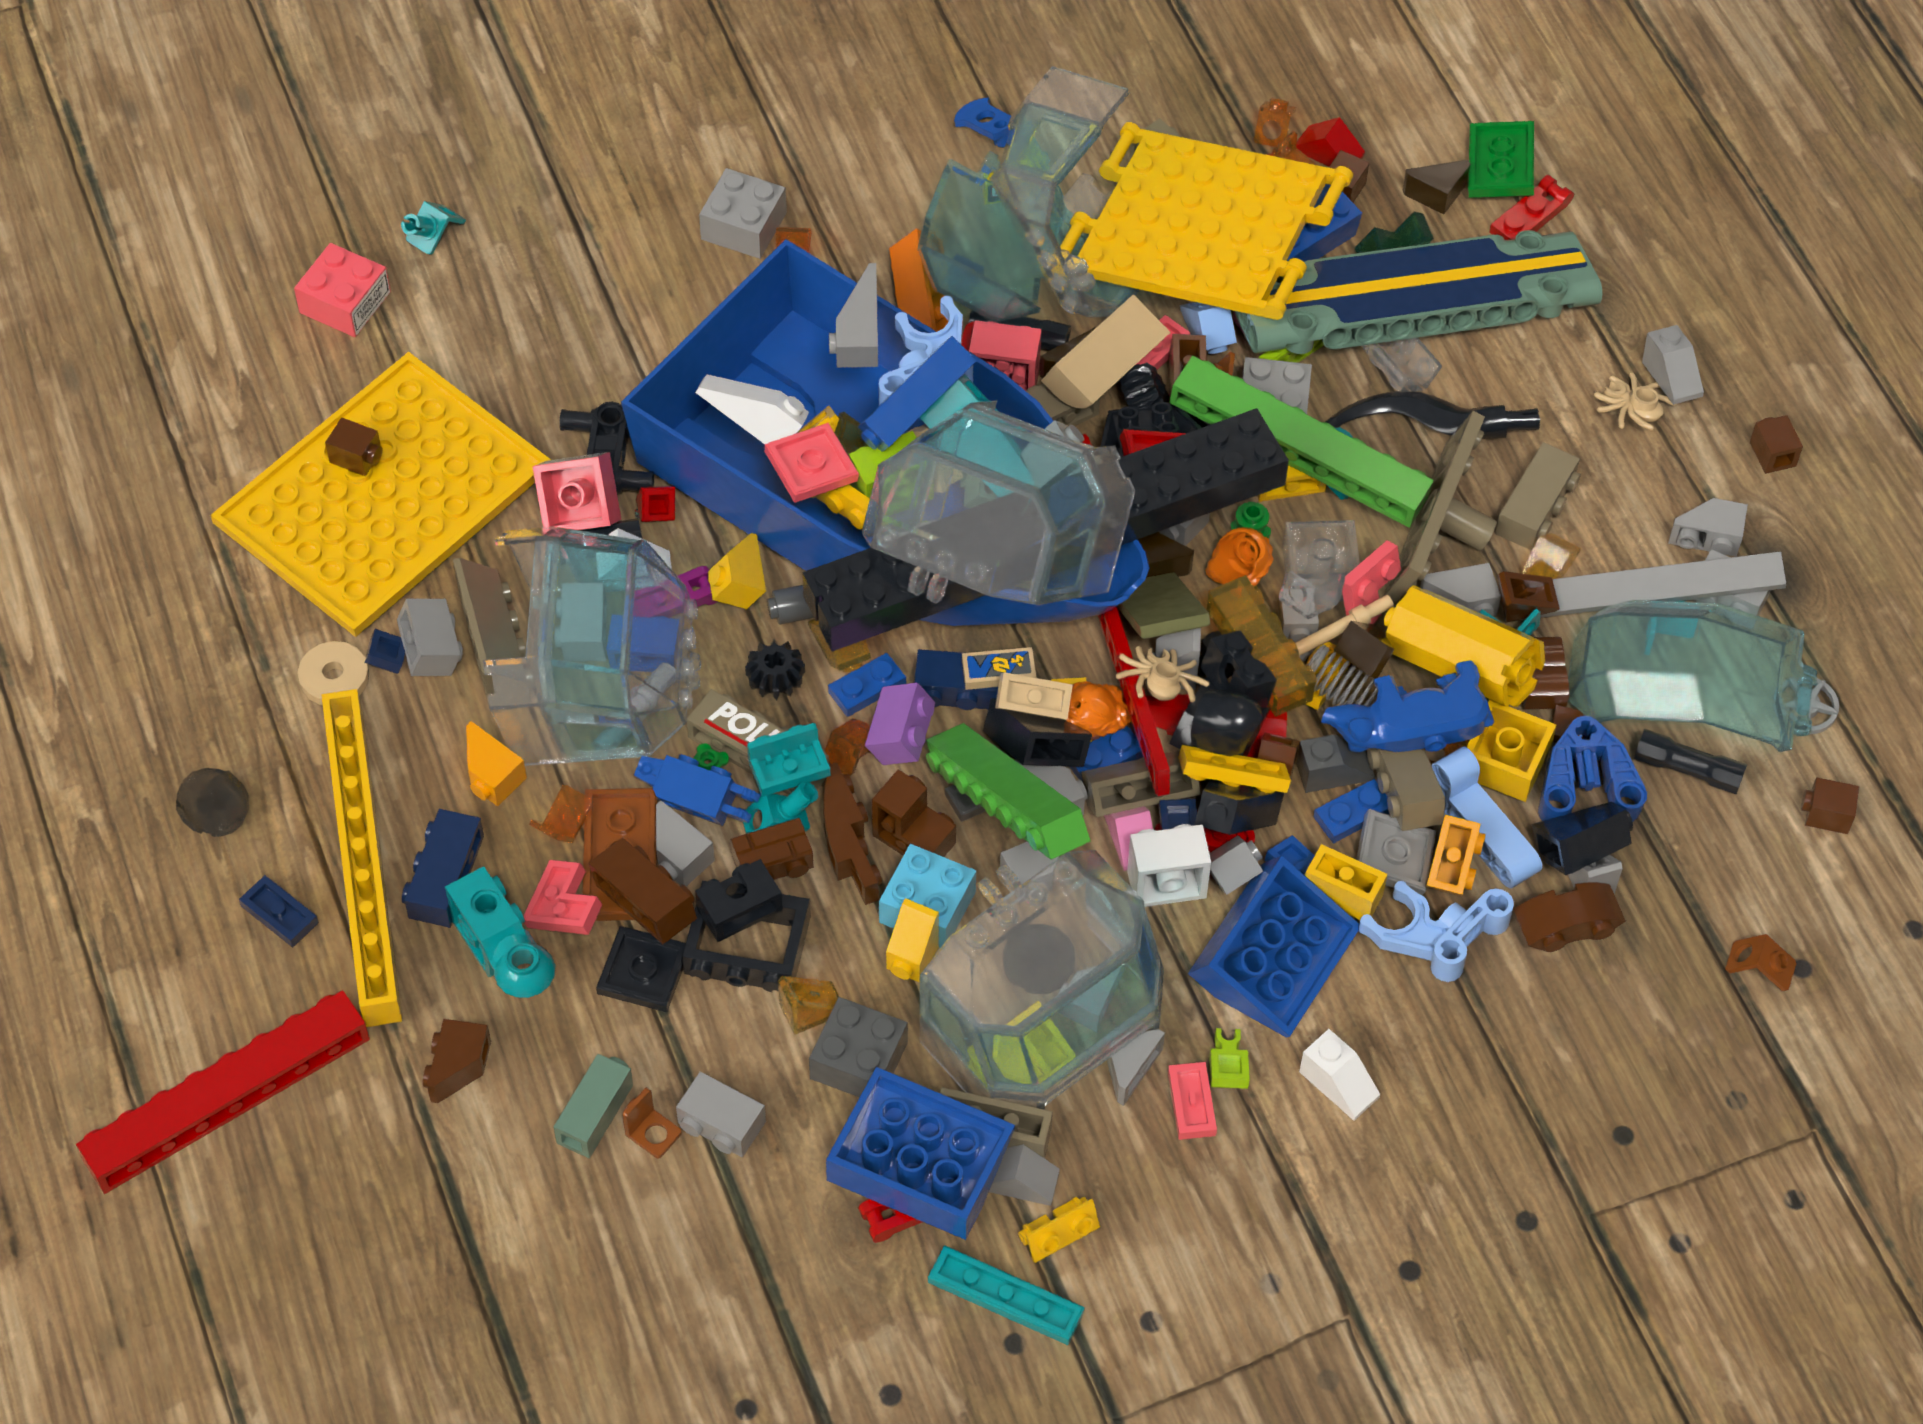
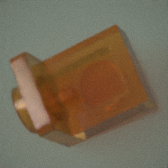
(847, 745)

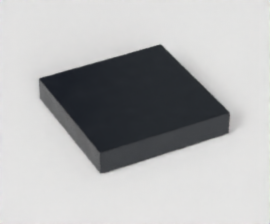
(642, 969)

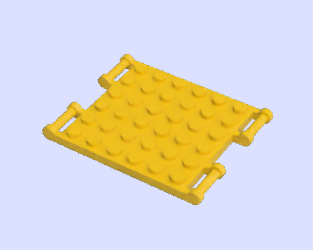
(1204, 221)

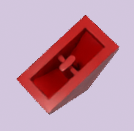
(1326, 139)

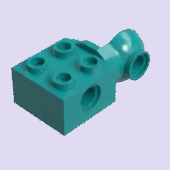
(497, 935)

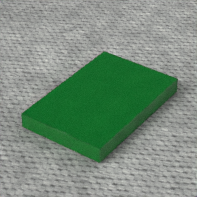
(1501, 159)

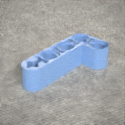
(1504, 846)

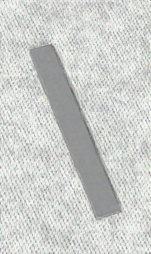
(1670, 583)

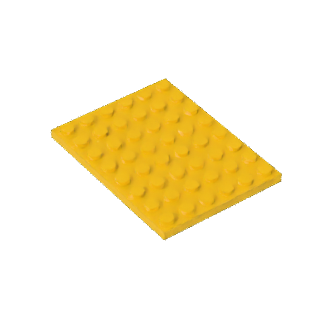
(371, 538)

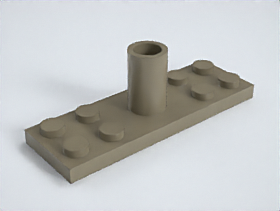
(1444, 511)

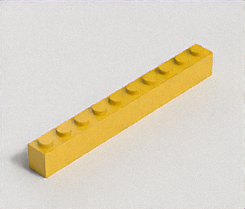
(361, 859)

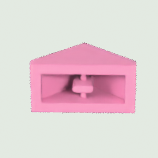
(1123, 825)

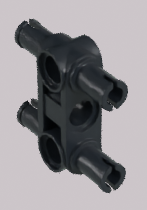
(608, 434)

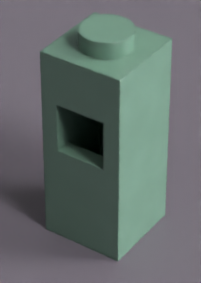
(593, 1105)

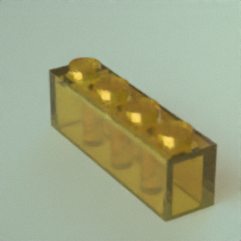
(1242, 607)

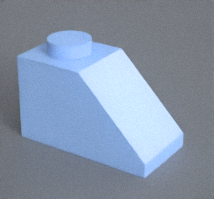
(1212, 322)

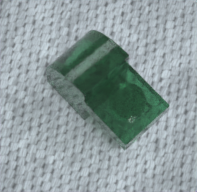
(1411, 232)

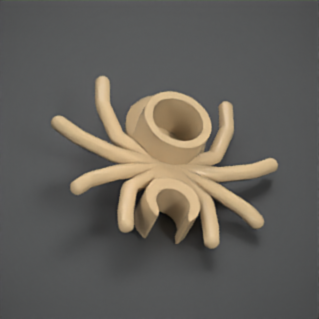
(1639, 401)
(1161, 675)

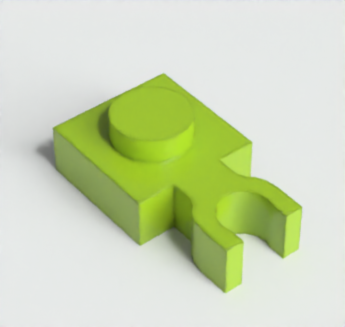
(1227, 1064)

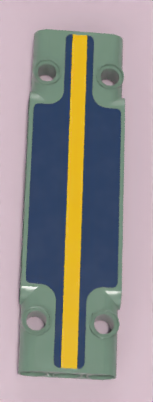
(1428, 291)

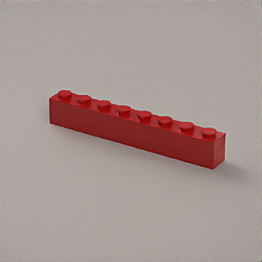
(222, 1091)

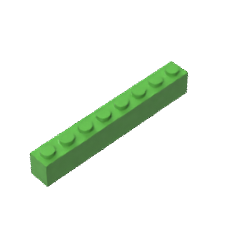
(1308, 443)
(1007, 791)

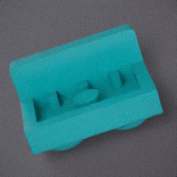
(787, 759)

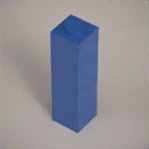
(916, 394)

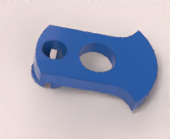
(974, 111)

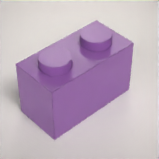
(900, 724)

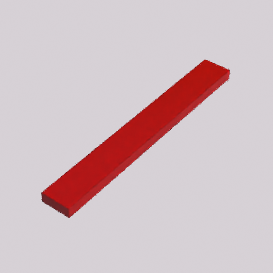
(1137, 707)

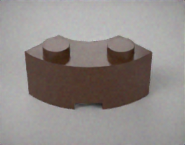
(1577, 915)

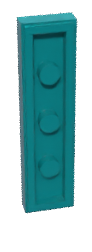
(1006, 1295)

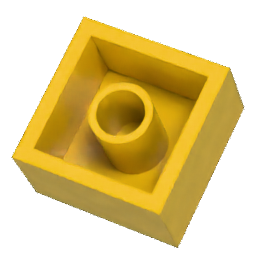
(1512, 750)

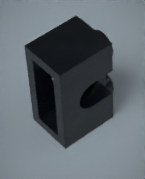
(1249, 674)
(731, 915)

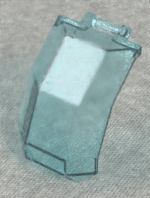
(974, 248)
(1693, 667)

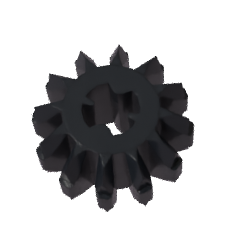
(1143, 386)
(775, 669)

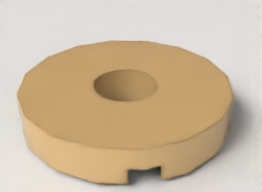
(328, 657)

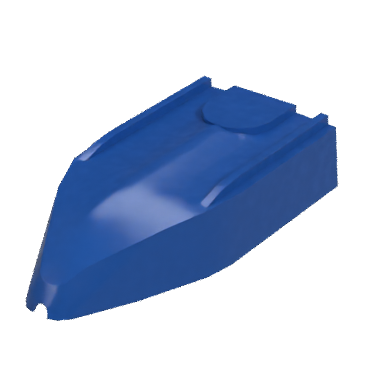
(778, 338)

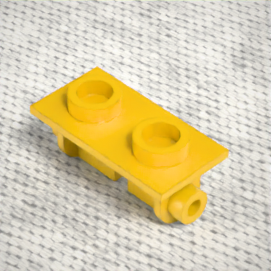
(1071, 1223)

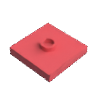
(811, 462)

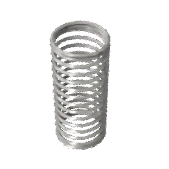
(1315, 662)

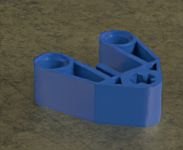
(1617, 769)

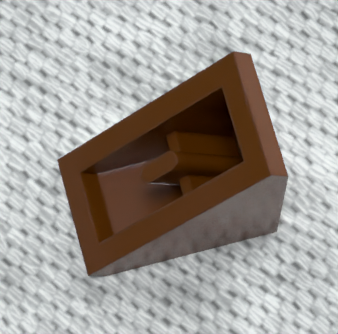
(1525, 593)

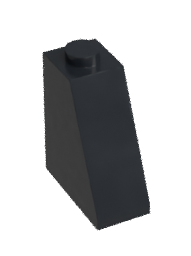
(1037, 738)
(1237, 808)
(1582, 836)

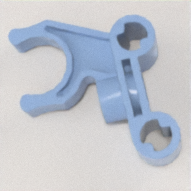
(921, 346)
(1443, 937)

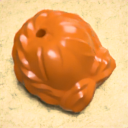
(1240, 554)
(1100, 709)

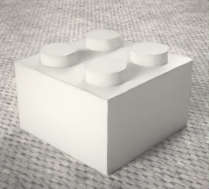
(1169, 864)

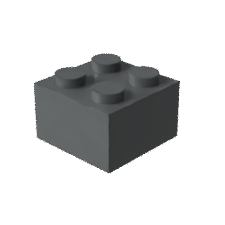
(854, 1045)

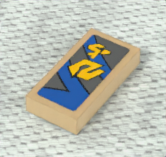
(985, 667)

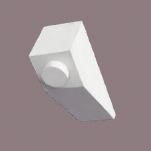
(757, 409)

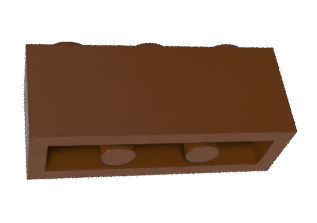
(643, 890)

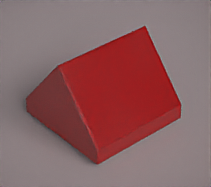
(656, 503)

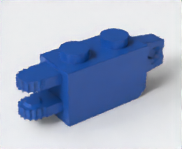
(695, 789)

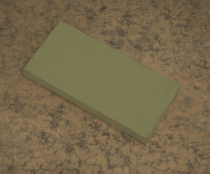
(1163, 607)

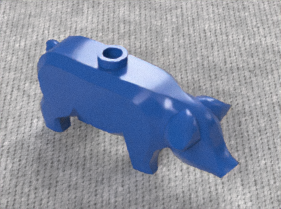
(1418, 718)

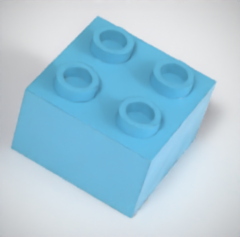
(932, 883)

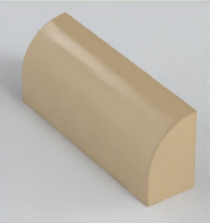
(1105, 354)

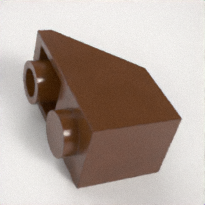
(458, 1058)

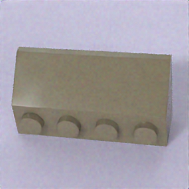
(487, 615)

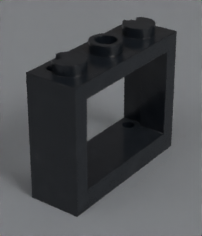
(747, 971)

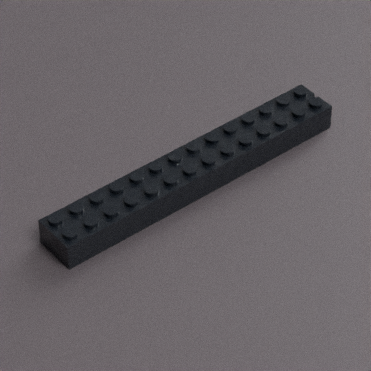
(1171, 483)

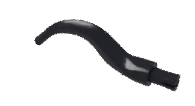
(1439, 414)

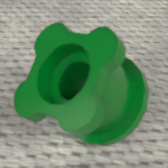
(1252, 516)

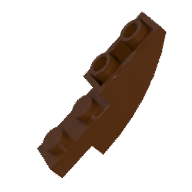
(845, 835)

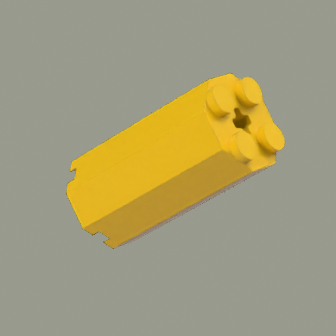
(1442, 633)

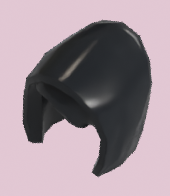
(1226, 722)

